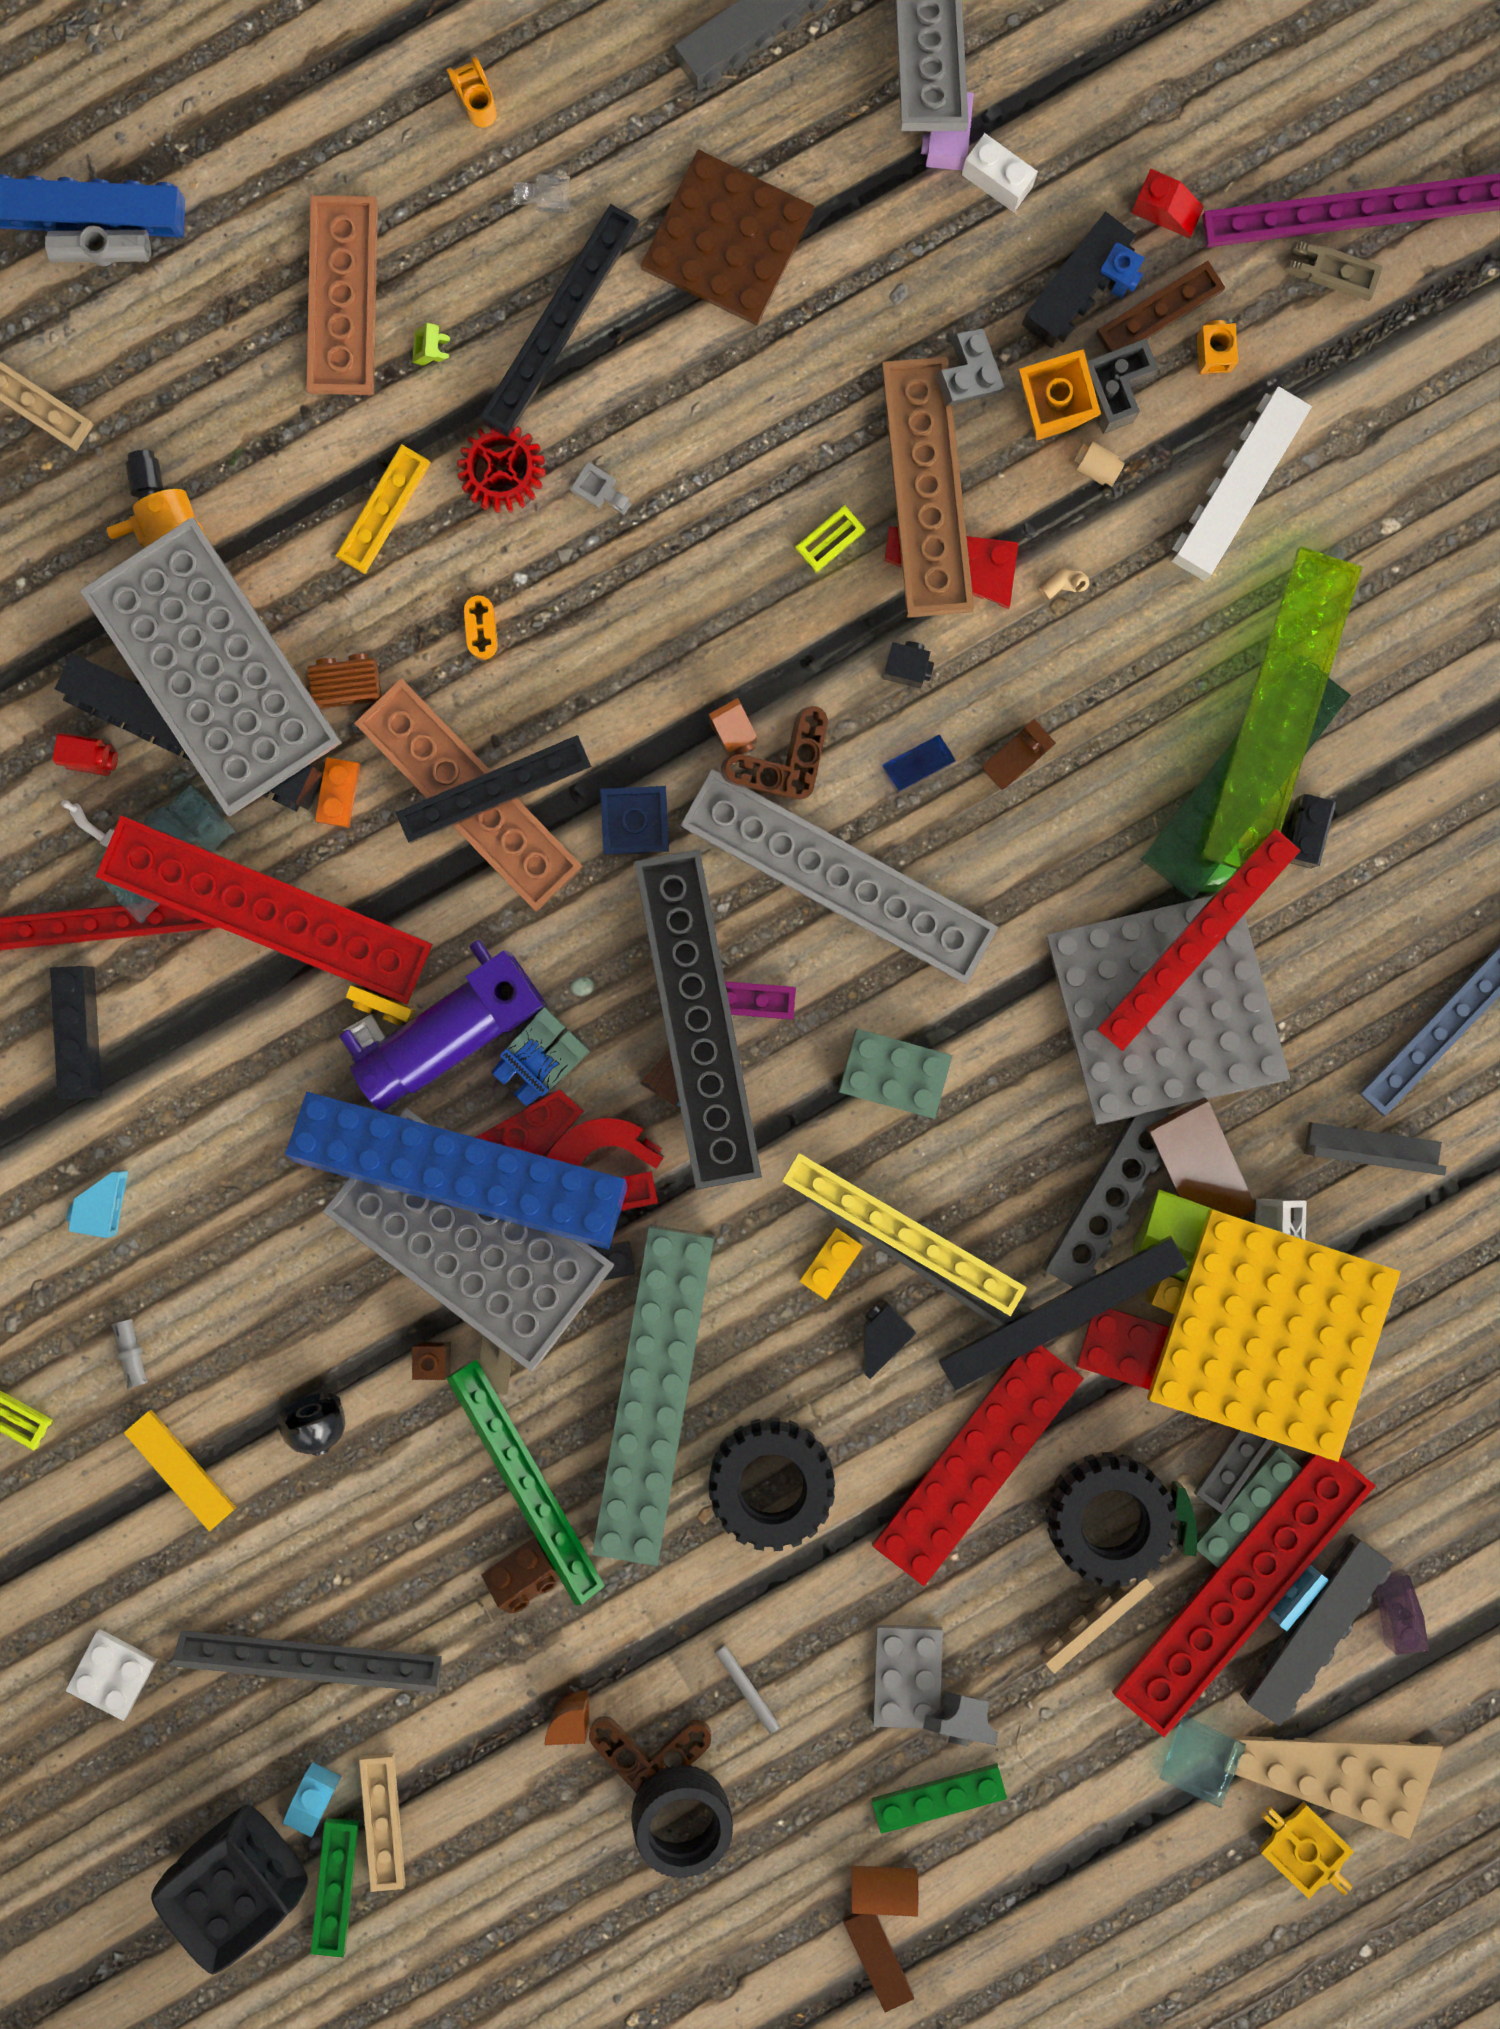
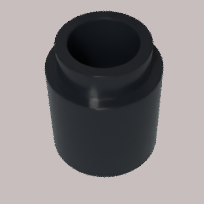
(143, 473)

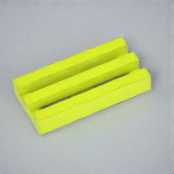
(809, 556)
(30, 1413)

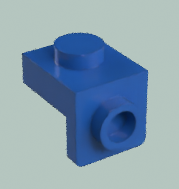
(1123, 267)

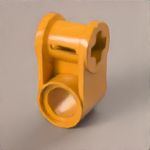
(472, 89)

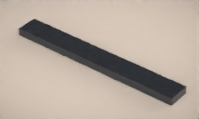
(559, 321)
(1063, 1312)

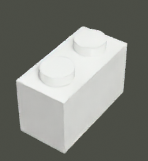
(999, 172)

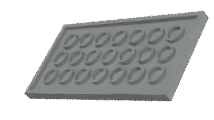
(210, 666)
(492, 1273)

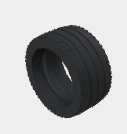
(687, 1857)

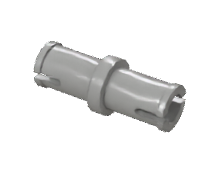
(129, 1353)

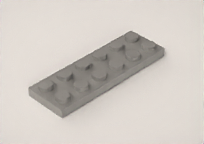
(931, 65)

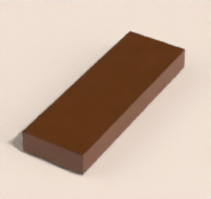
(879, 1960)

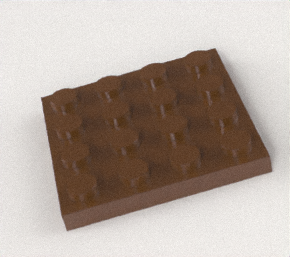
(727, 237)

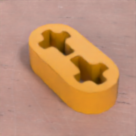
(488, 626)

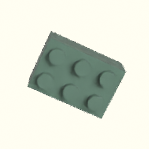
(895, 1073)

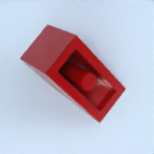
(1168, 204)

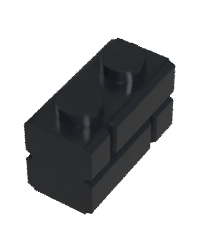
(1310, 828)

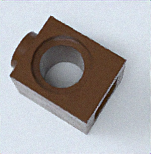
(431, 1360)

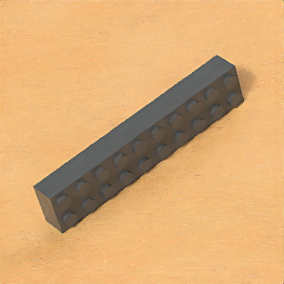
(698, 1019)

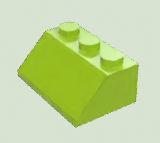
(1172, 1217)

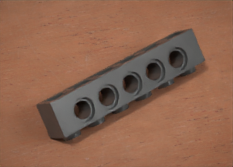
(1110, 1174)

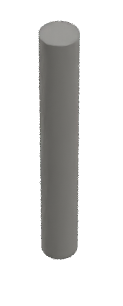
(747, 1689)

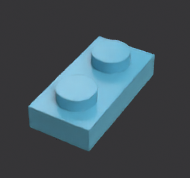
(1298, 1597)

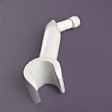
(81, 820)

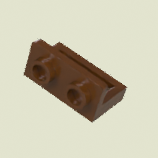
(520, 1577)

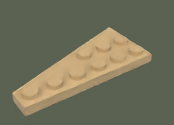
(1351, 1777)

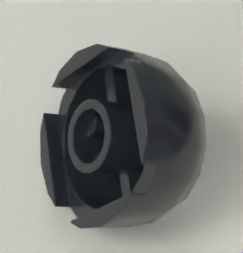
(312, 1424)

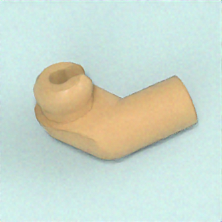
(1064, 580)

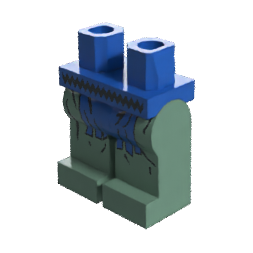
(528, 1057)

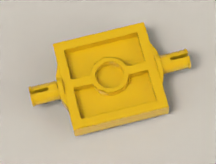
(1306, 1850)

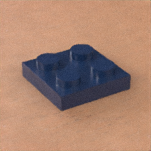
(634, 820)

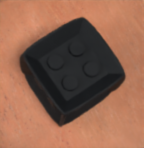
(230, 1889)

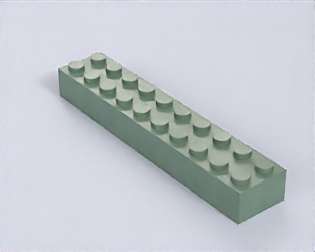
(653, 1395)

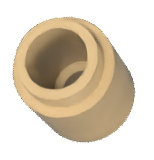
(1099, 463)

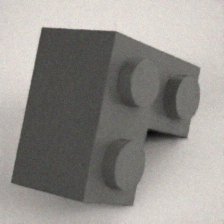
(1113, 379)

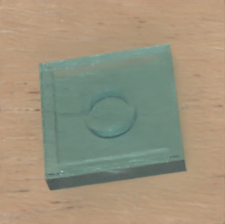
(1202, 1761)

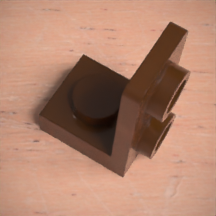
(1018, 755)

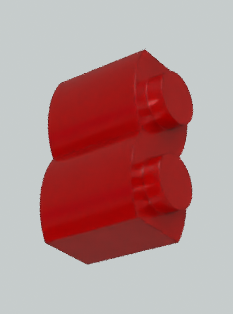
(84, 754)

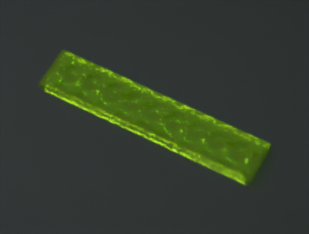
(1282, 705)

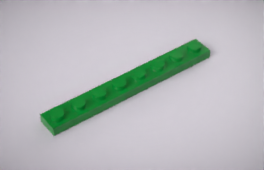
(525, 1482)

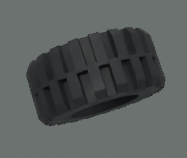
(781, 1527)
(1141, 1549)

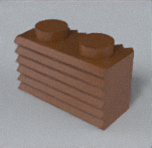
(344, 682)

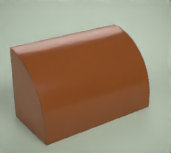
(569, 1720)
(884, 1891)

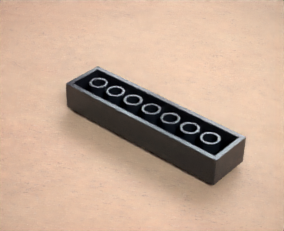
(126, 702)

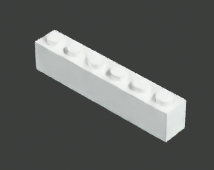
(1241, 483)

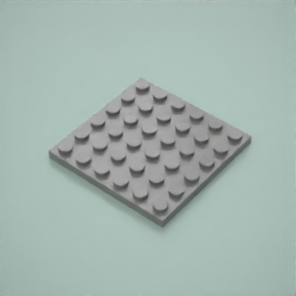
(1204, 1040)

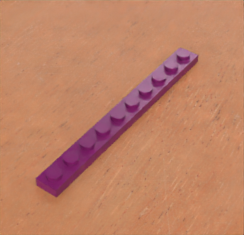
(1351, 210)

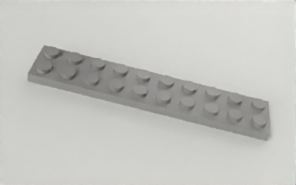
(839, 877)

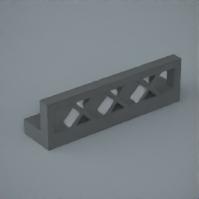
(1374, 1148)

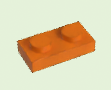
(337, 792)

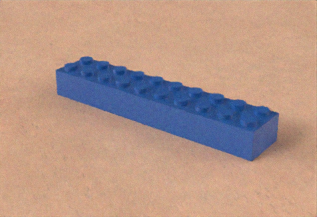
(457, 1170)

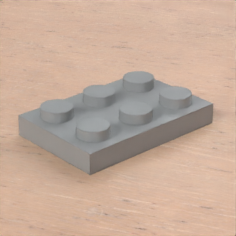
(907, 1675)

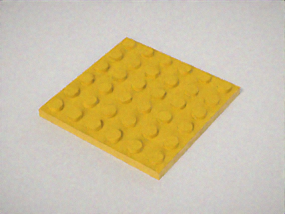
(1273, 1335)

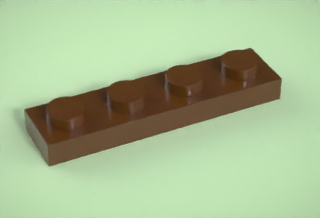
(1162, 308)

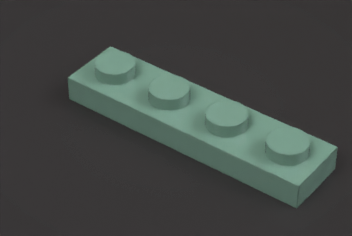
(1247, 1507)

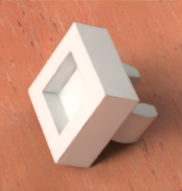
(367, 1031)

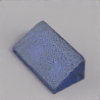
(918, 764)

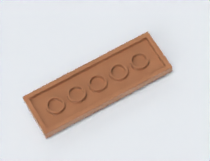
(342, 295)

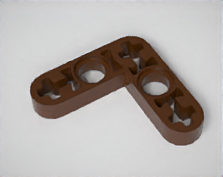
(784, 773)
(644, 1765)

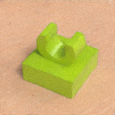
(426, 344)

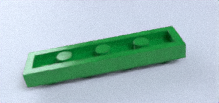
(939, 1798)
(335, 1887)

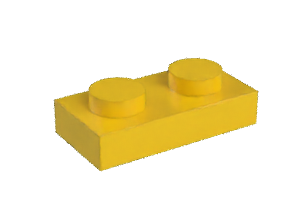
(392, 1010)
(831, 1263)

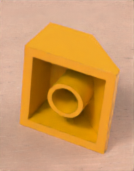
(1059, 394)

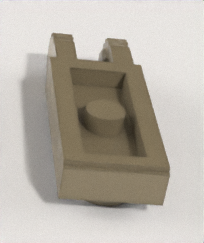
(1335, 270)

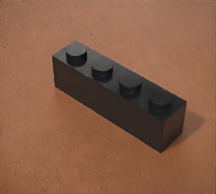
(1076, 283)
(75, 1032)

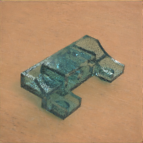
(188, 819)

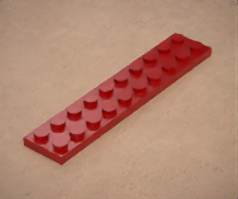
(263, 909)
(1242, 1591)

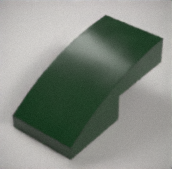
(1187, 1529)

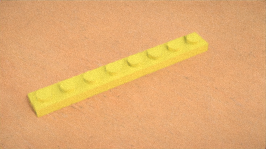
(904, 1234)

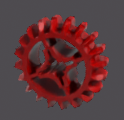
(494, 478)

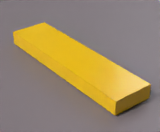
(383, 509)
(180, 1470)

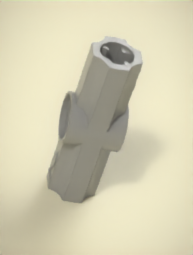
(117, 247)

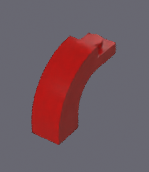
(601, 1132)

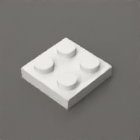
(111, 1674)

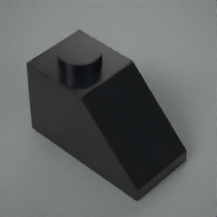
(883, 1336)

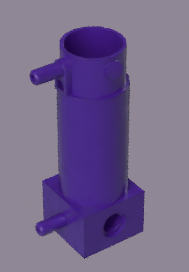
(445, 1030)

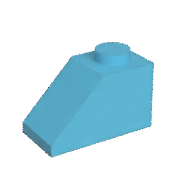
(99, 1207)
(311, 1799)

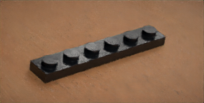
(493, 789)

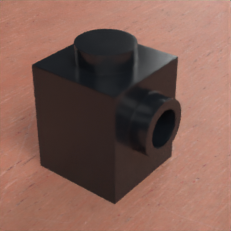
(908, 664)

